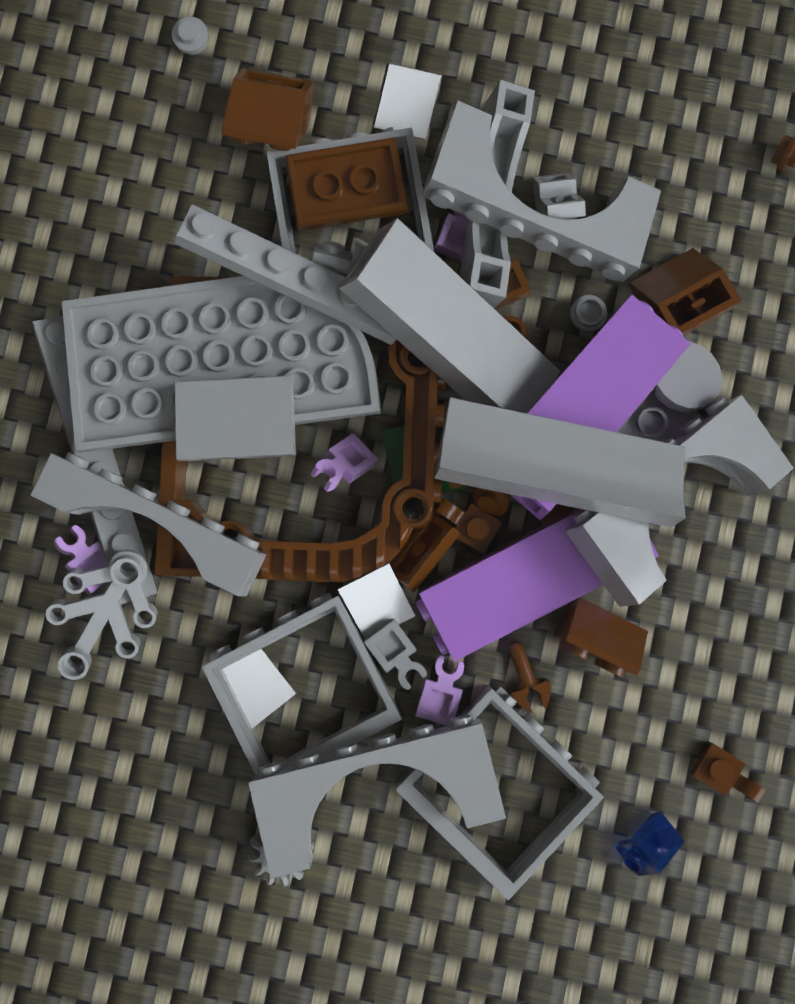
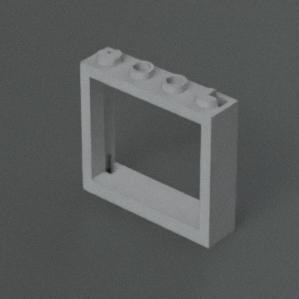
(405, 146)
(259, 639)
(512, 879)

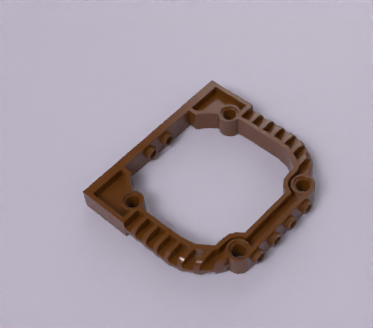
(343, 559)

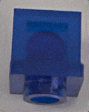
(651, 846)

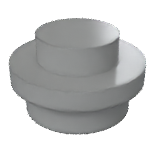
(190, 35)
(588, 313)

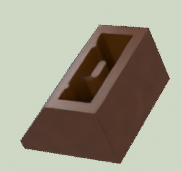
(268, 109)
(687, 291)
(599, 633)

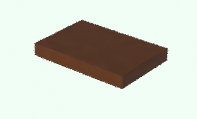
(346, 184)

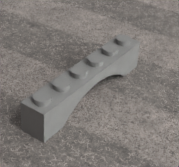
(485, 248)
(219, 558)

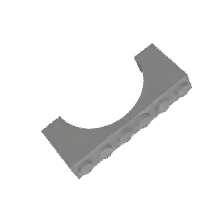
(469, 183)
(726, 440)
(290, 795)

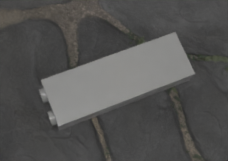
(446, 322)

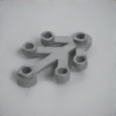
(105, 607)

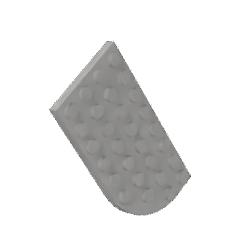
(138, 343)

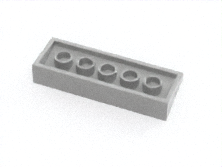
(562, 463)

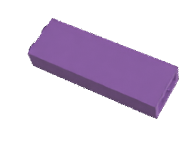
(611, 375)
(507, 588)

